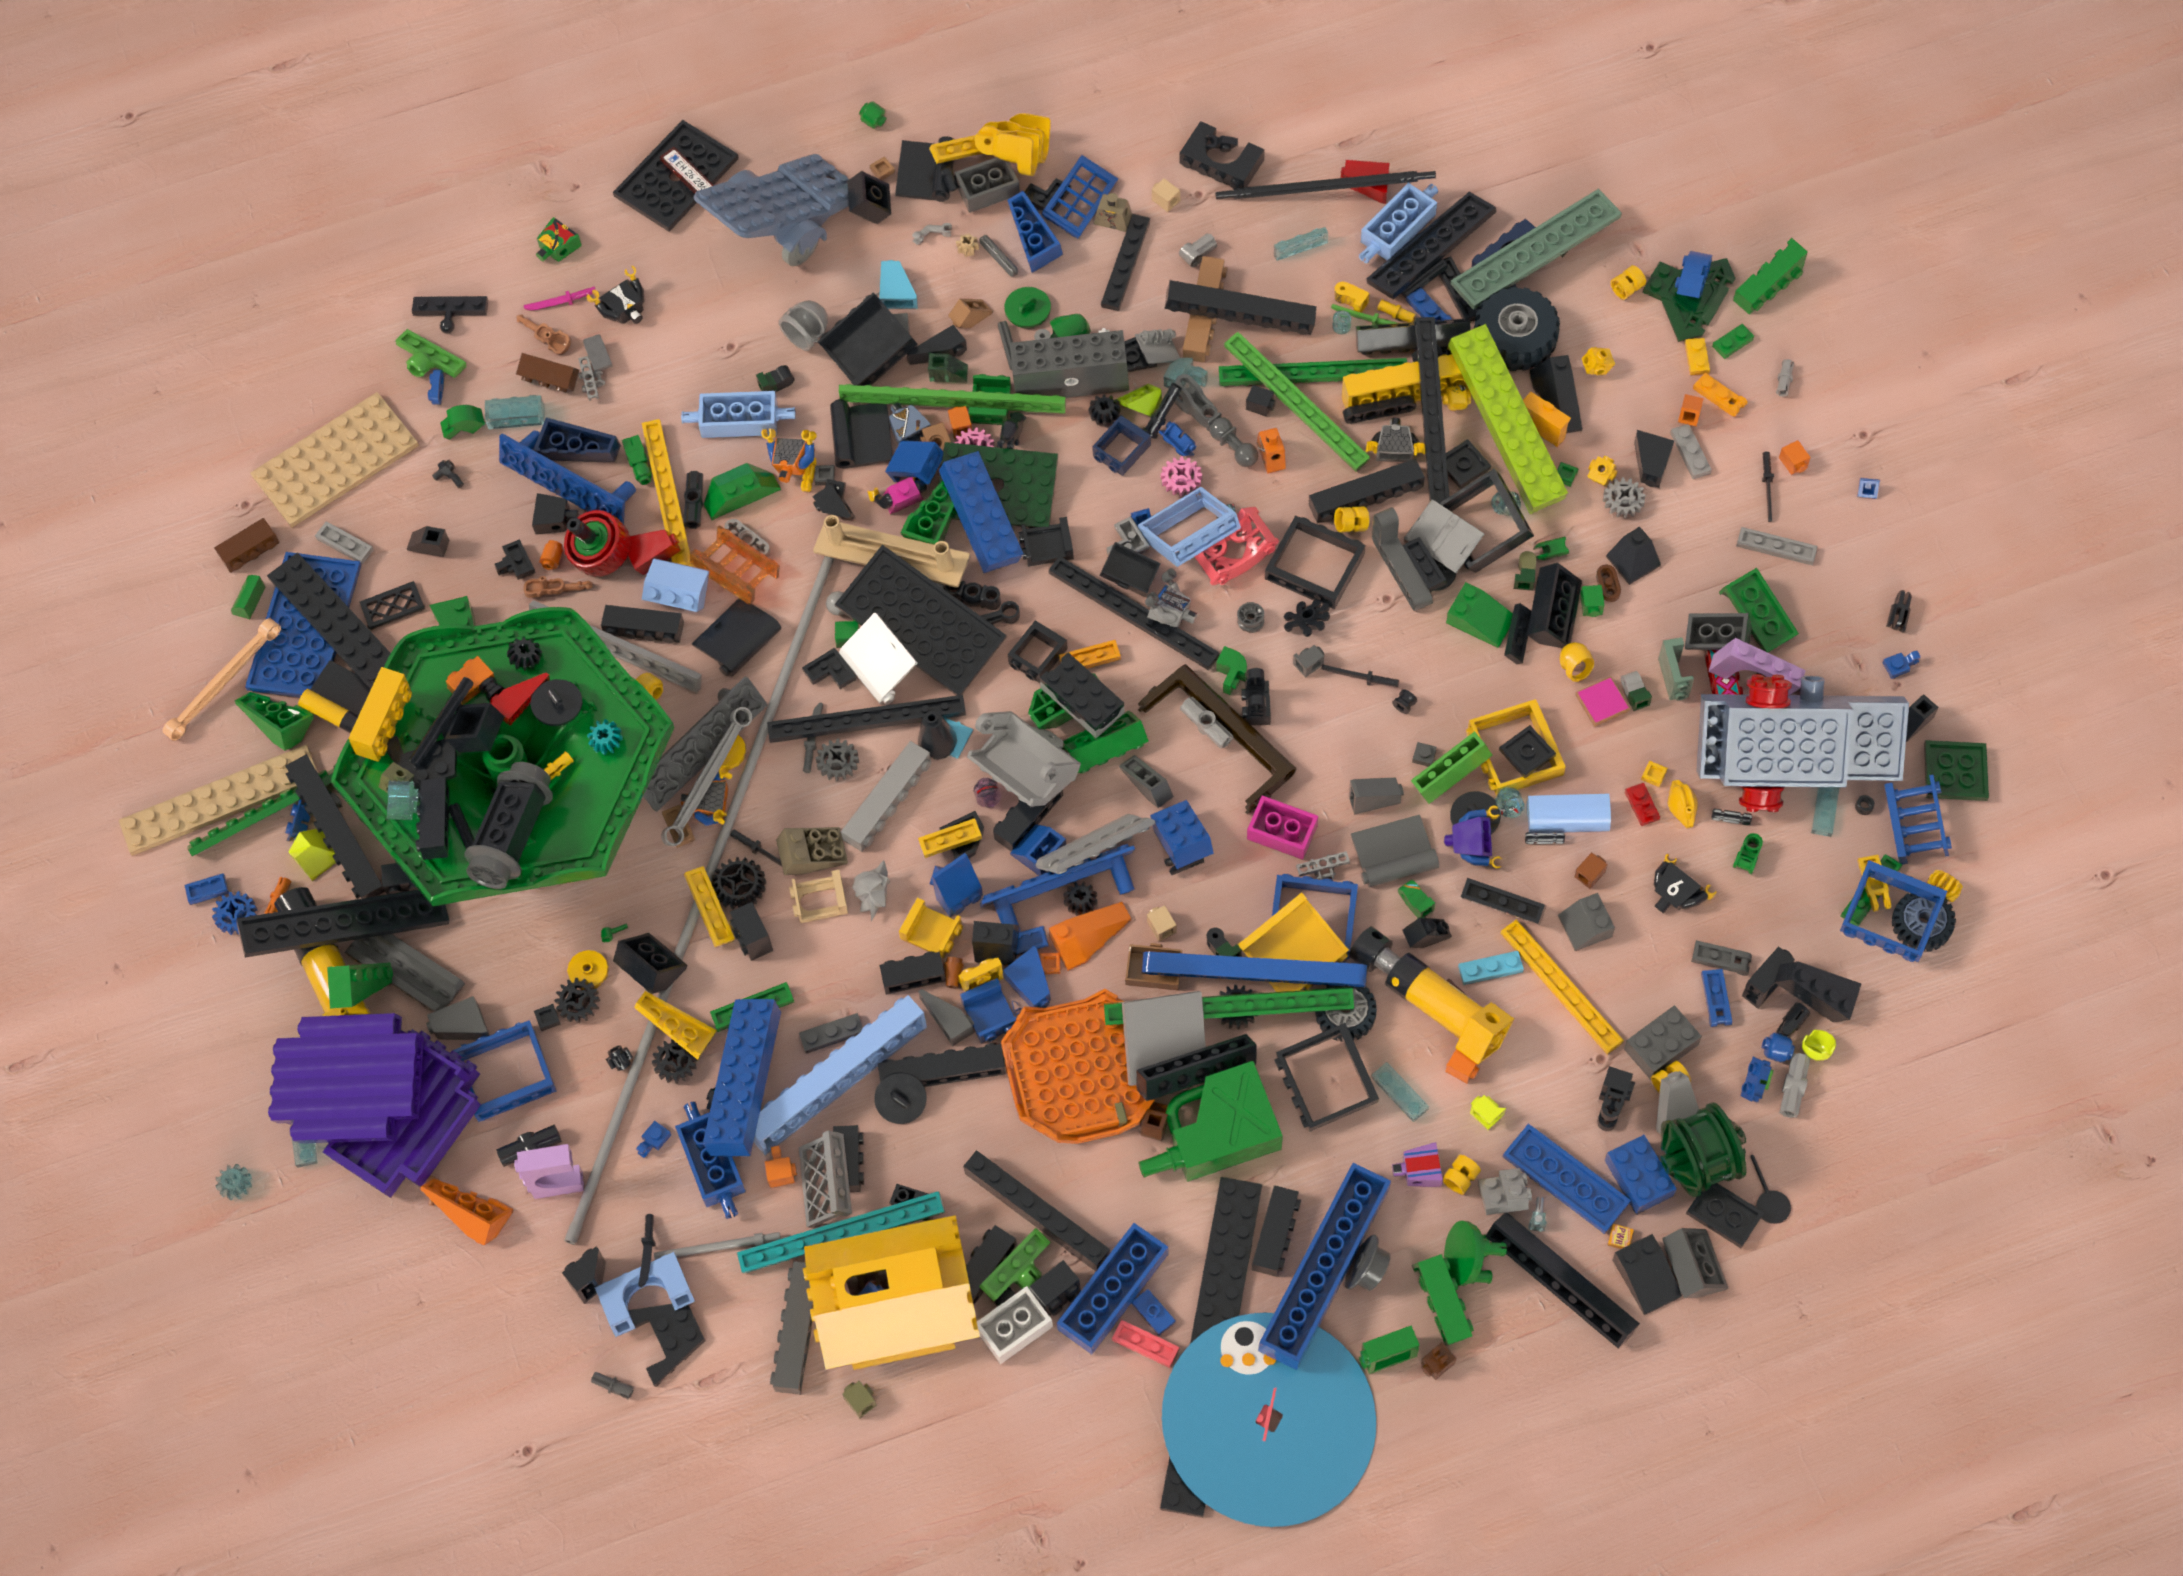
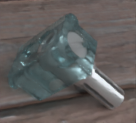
(1537, 1220)

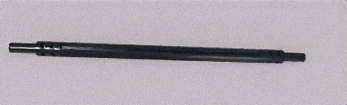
(1327, 184)

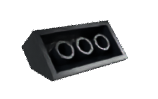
(1554, 606)

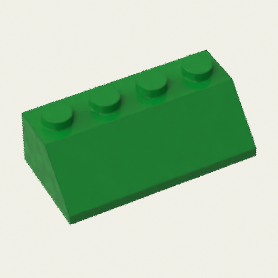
(1115, 741)

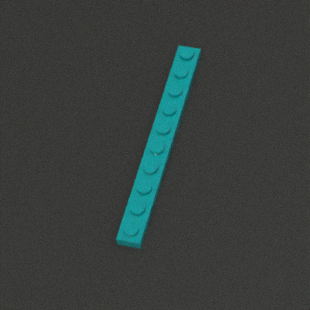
(873, 1221)

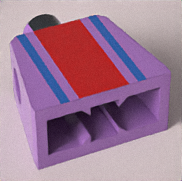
(1420, 1167)

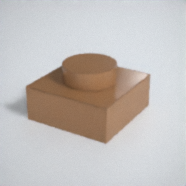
(882, 168)

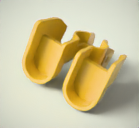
(1017, 141)

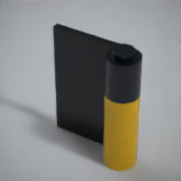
(336, 696)

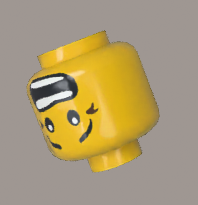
(1457, 397)

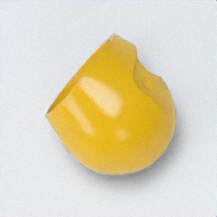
(1574, 654)

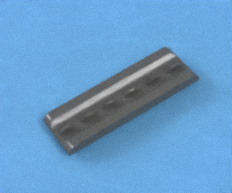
(411, 970)

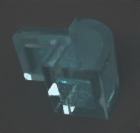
(1184, 366)

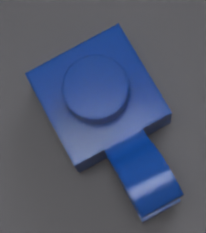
(1899, 665)
(654, 1137)

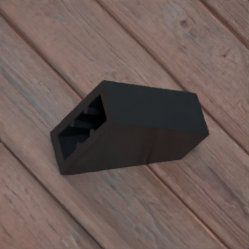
(1652, 457)

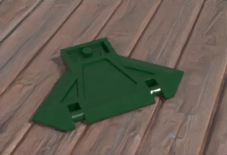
(1683, 308)

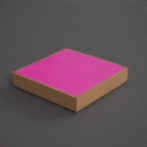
(1602, 701)

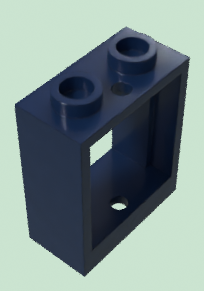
(1132, 432)

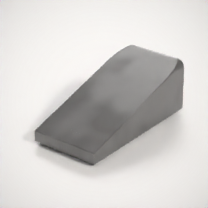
(597, 353)

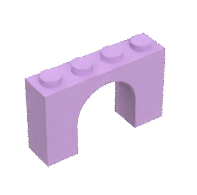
(1743, 656)
(549, 1171)

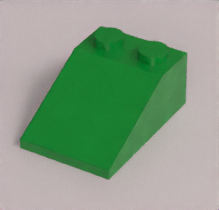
(1479, 615)

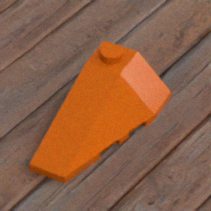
(473, 1215)

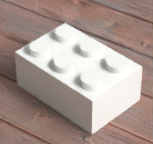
(1014, 1325)

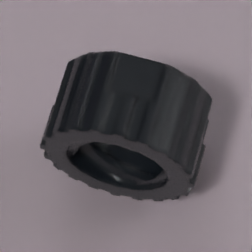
(1864, 811)

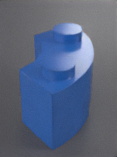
(1694, 274)

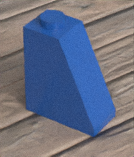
(1028, 979)

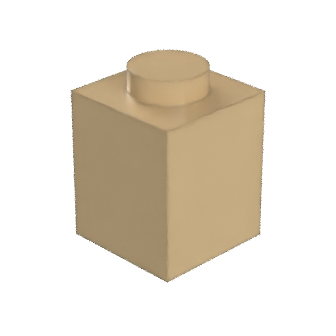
(1165, 195)
(1161, 923)

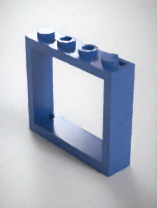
(1907, 884)
(1323, 885)
(519, 1096)

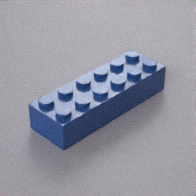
(981, 512)
(1112, 1288)

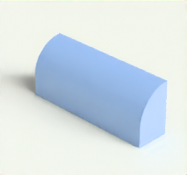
(1569, 813)

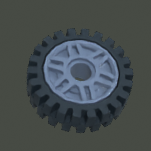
(1910, 928)

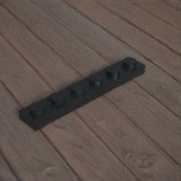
(1125, 262)

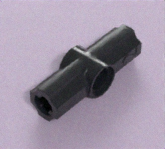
(694, 490)
(528, 1141)

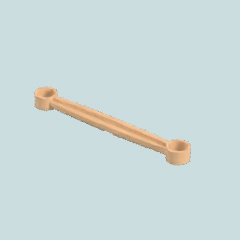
(177, 726)

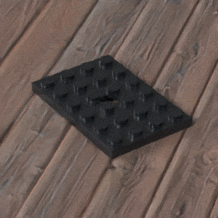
(649, 185)

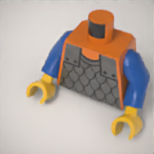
(790, 455)
(714, 802)

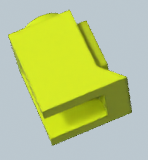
(1486, 1111)

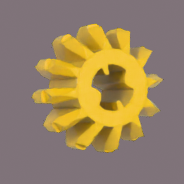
(1946, 882)

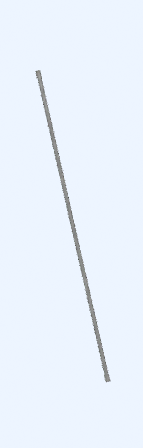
(576, 1225)

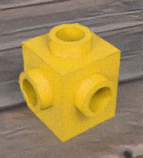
(1598, 361)
(1602, 477)

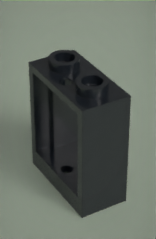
(1047, 636)
(1762, 982)

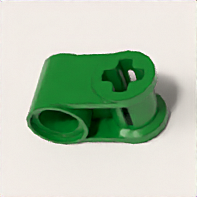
(1747, 856)

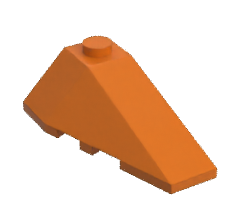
(1085, 934)

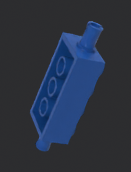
(714, 1175)

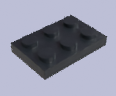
(1725, 1214)

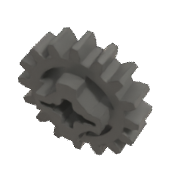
(837, 751)

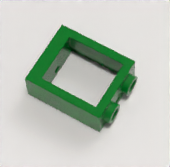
(1389, 1350)

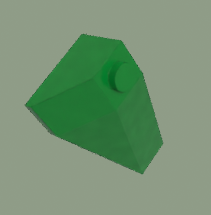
(931, 519)

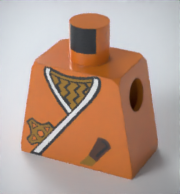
(1269, 444)

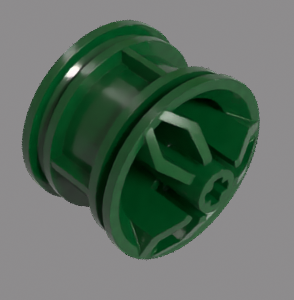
(1703, 1149)

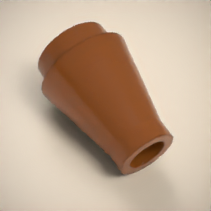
(953, 968)

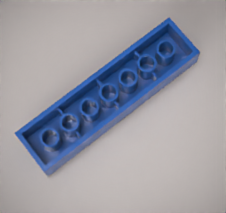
(742, 1077)

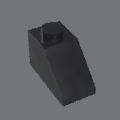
(832, 502)

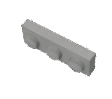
(1690, 451)
(344, 542)

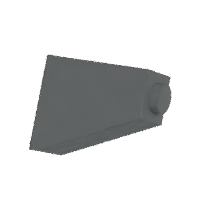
(1374, 794)
(458, 1021)

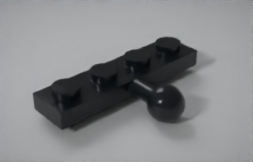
(449, 306)

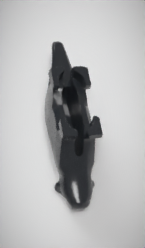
(1011, 430)

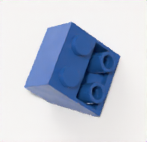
(1036, 844)

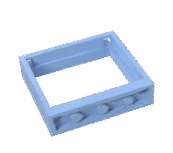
(1198, 541)

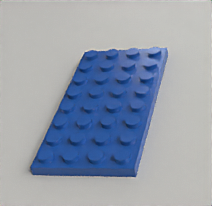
(299, 653)

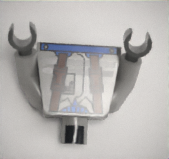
(1170, 604)

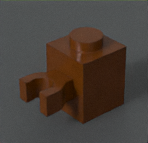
(1437, 1361)

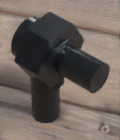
(447, 468)

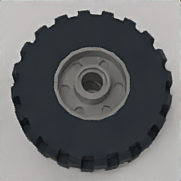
(1521, 326)

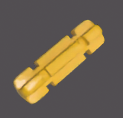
(808, 477)

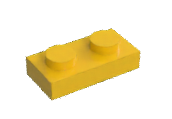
(1697, 356)

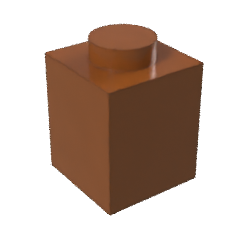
(1591, 870)

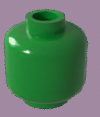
(872, 114)

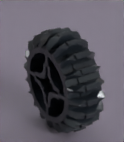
(725, 877)

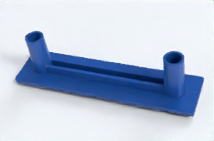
(559, 480)
(1046, 882)

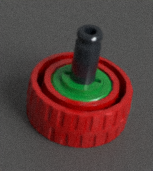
(596, 543)

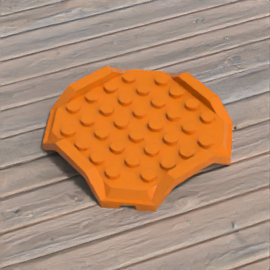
(1071, 1071)

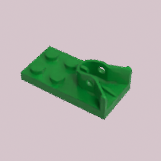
(1768, 619)

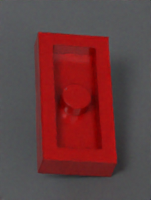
(1642, 804)

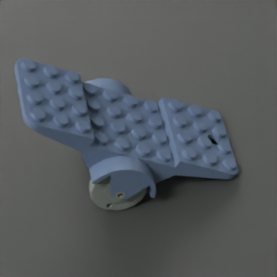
(780, 204)

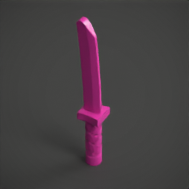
(559, 300)

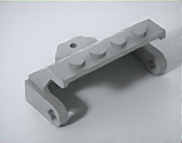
(1023, 758)

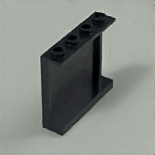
(867, 342)

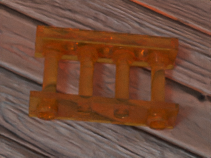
(730, 580)

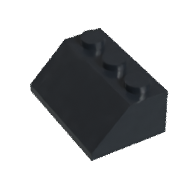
(649, 962)

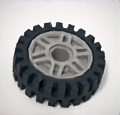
(1360, 1018)

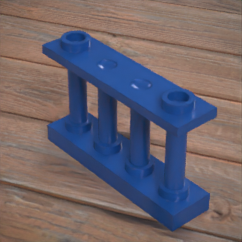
(1898, 813)

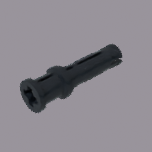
(1158, 417)

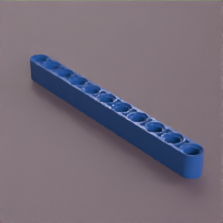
(1254, 969)

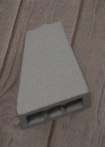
(1675, 1099)

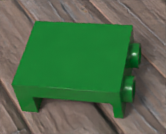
(989, 384)

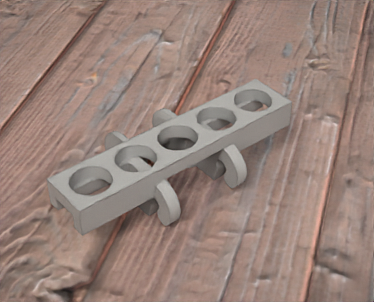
(587, 374)
(1316, 870)

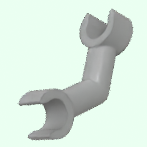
(919, 235)

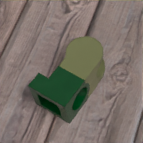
(1527, 568)

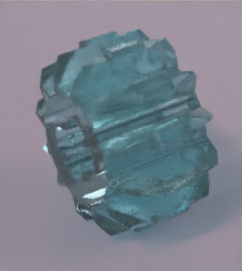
(241, 1182)

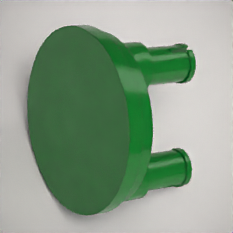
(1466, 1251)

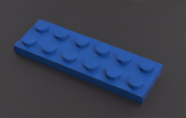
(1566, 1178)

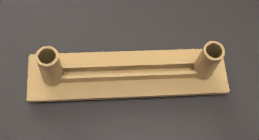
(860, 544)

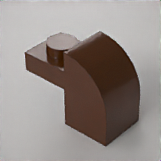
(1155, 1122)

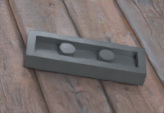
(830, 1033)

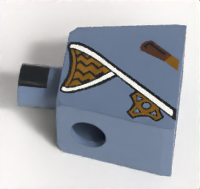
(907, 423)

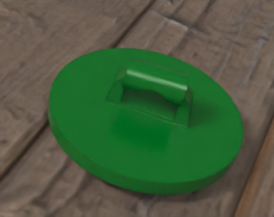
(1027, 307)

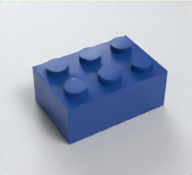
(1182, 834)
(1640, 1174)

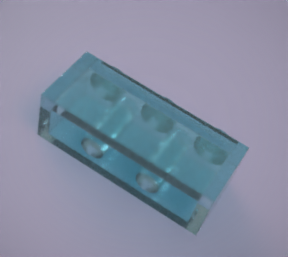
(514, 412)

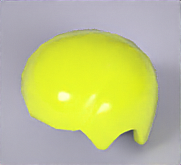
(1819, 1045)

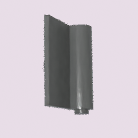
(1394, 851)

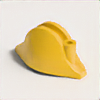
(1682, 803)

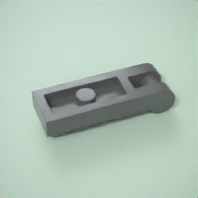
(1721, 957)

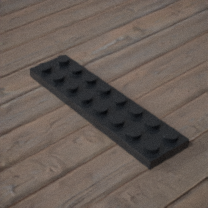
(1431, 245)

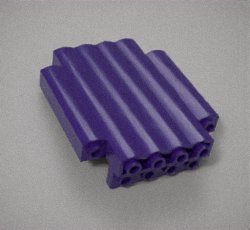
(346, 1078)
(420, 1142)

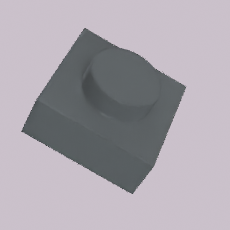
(1424, 754)

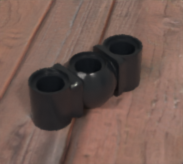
(981, 596)

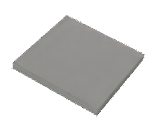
(1161, 1029)

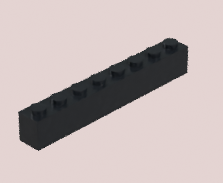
(1240, 307)
(334, 827)
(1036, 1210)
(1563, 1280)

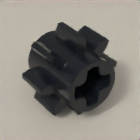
(619, 1058)

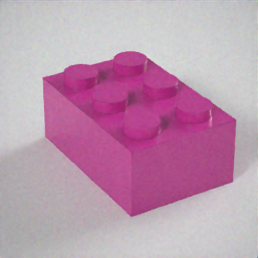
(1282, 827)

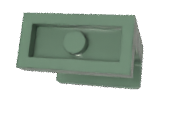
(1669, 656)

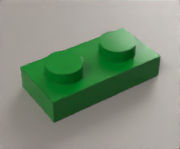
(1733, 341)

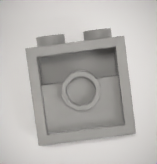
(1505, 1192)

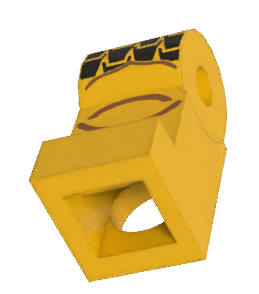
(1352, 296)

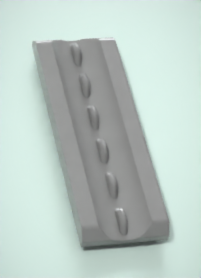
(1094, 842)

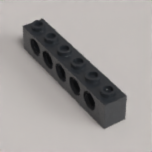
(1194, 1067)

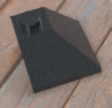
(1634, 556)

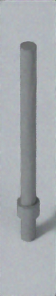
(758, 1239)

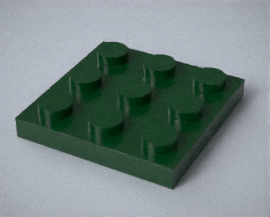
(1958, 768)

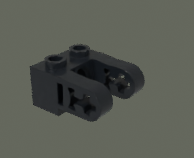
(1256, 697)
(1614, 1092)

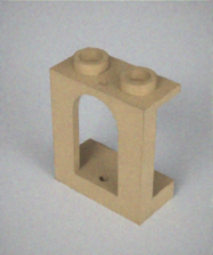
(800, 889)

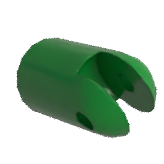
(1552, 548)

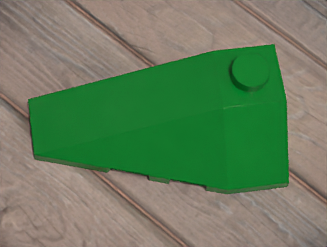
(278, 721)

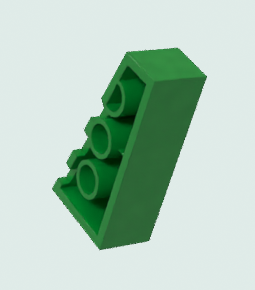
(1771, 277)
(454, 612)
(355, 983)

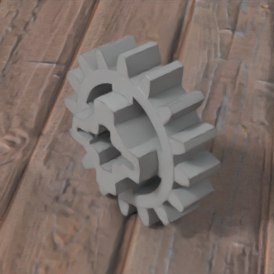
(1624, 497)

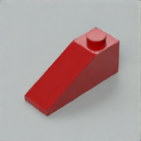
(517, 698)

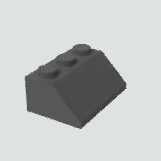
(1716, 630)
(1694, 1262)

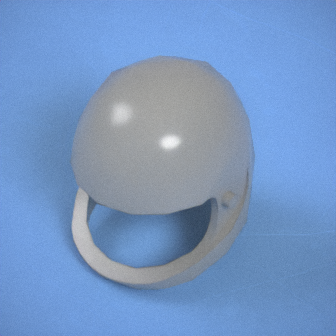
(804, 324)

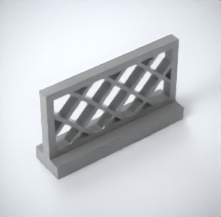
(835, 1177)

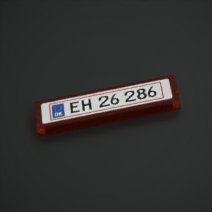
(685, 170)

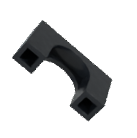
(1235, 174)

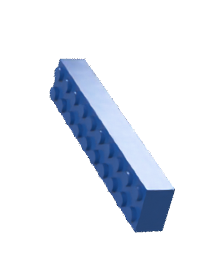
(1324, 1266)

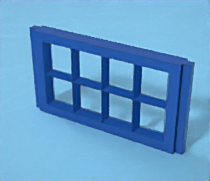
(1062, 222)

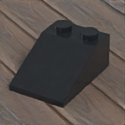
(1647, 1274)

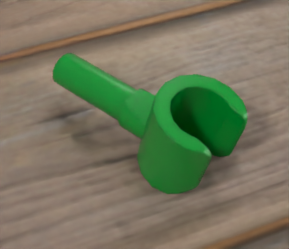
(606, 933)

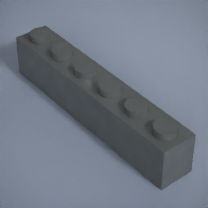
(794, 1335)

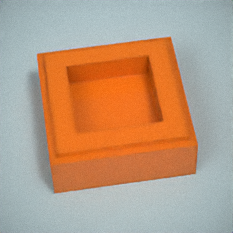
(1050, 963)

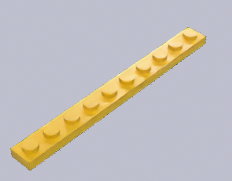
(666, 487)

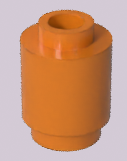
(551, 555)

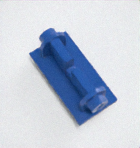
(1184, 445)
(299, 814)
(1757, 1070)

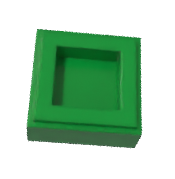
(1567, 473)

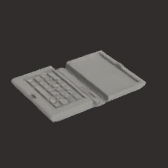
(1445, 535)

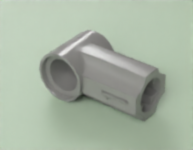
(1194, 252)

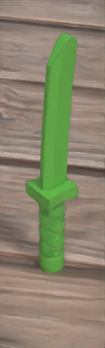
(1374, 319)

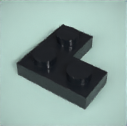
(1041, 198)
(829, 664)

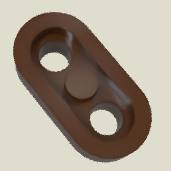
(1608, 584)

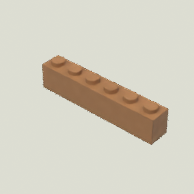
(1200, 327)

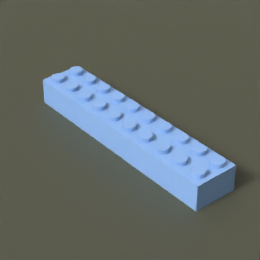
(838, 1073)

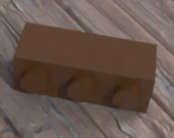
(547, 373)
(247, 545)

